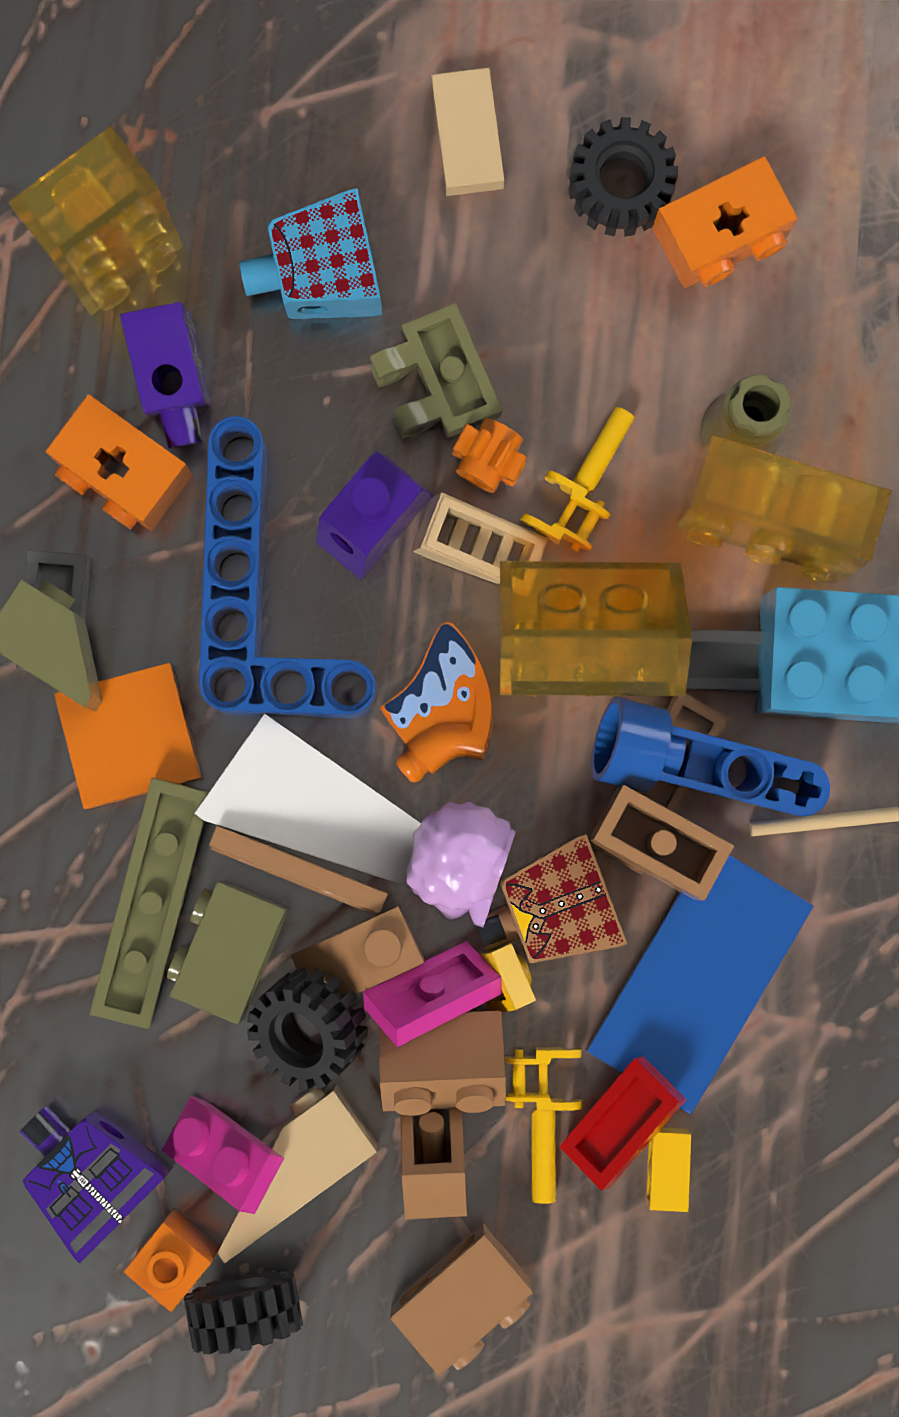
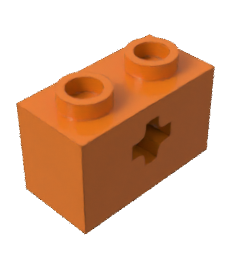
(744, 199)
(98, 436)

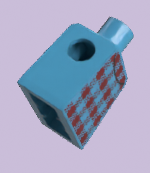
(318, 262)

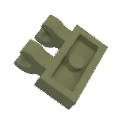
(448, 369)

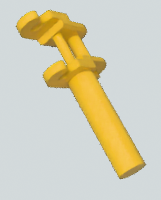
(585, 483)
(542, 1117)

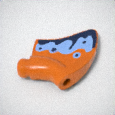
(443, 708)

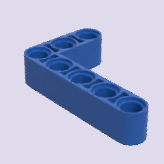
(245, 596)

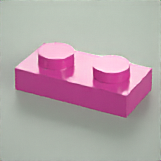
(432, 993)
(222, 1155)

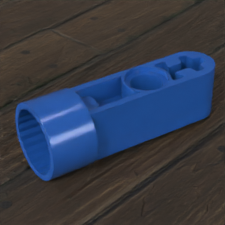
(641, 746)

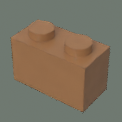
(661, 843)
(446, 1067)
(462, 1301)

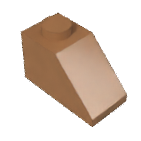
(365, 952)
(433, 1164)

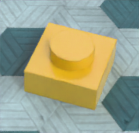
(514, 979)

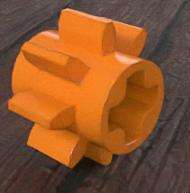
(489, 455)

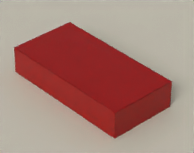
(622, 1123)

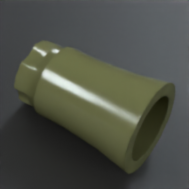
(755, 394)

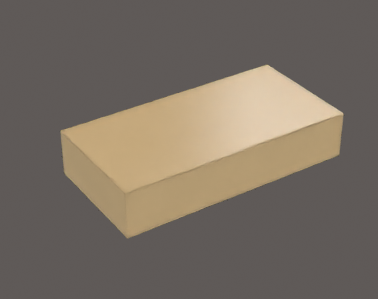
(467, 131)

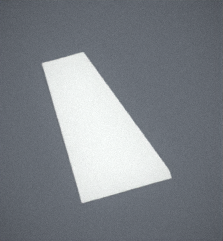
(310, 804)

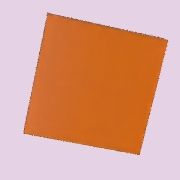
(130, 737)

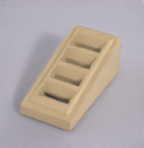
(487, 523)

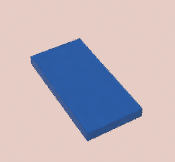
(701, 979)

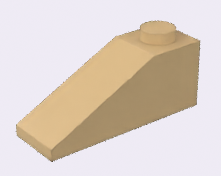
(318, 1149)

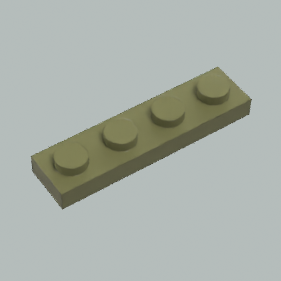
(149, 904)

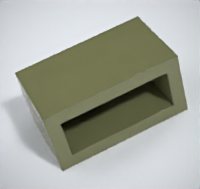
(227, 951)

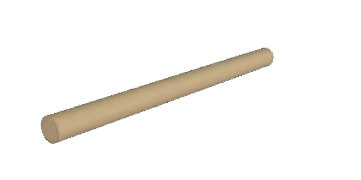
(824, 821)

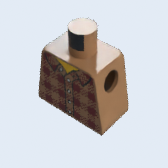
(556, 906)

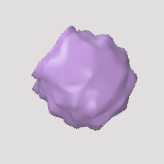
(459, 859)

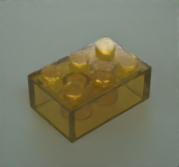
(100, 222)
(782, 510)
(593, 629)

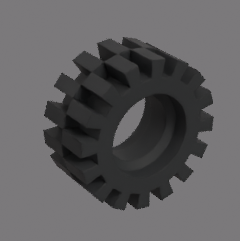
(627, 143)
(288, 1047)
(243, 1311)

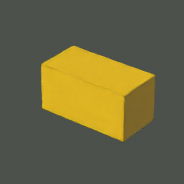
(669, 1170)

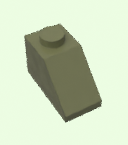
(50, 641)

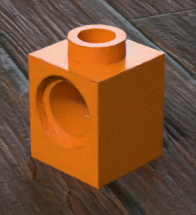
(172, 1260)

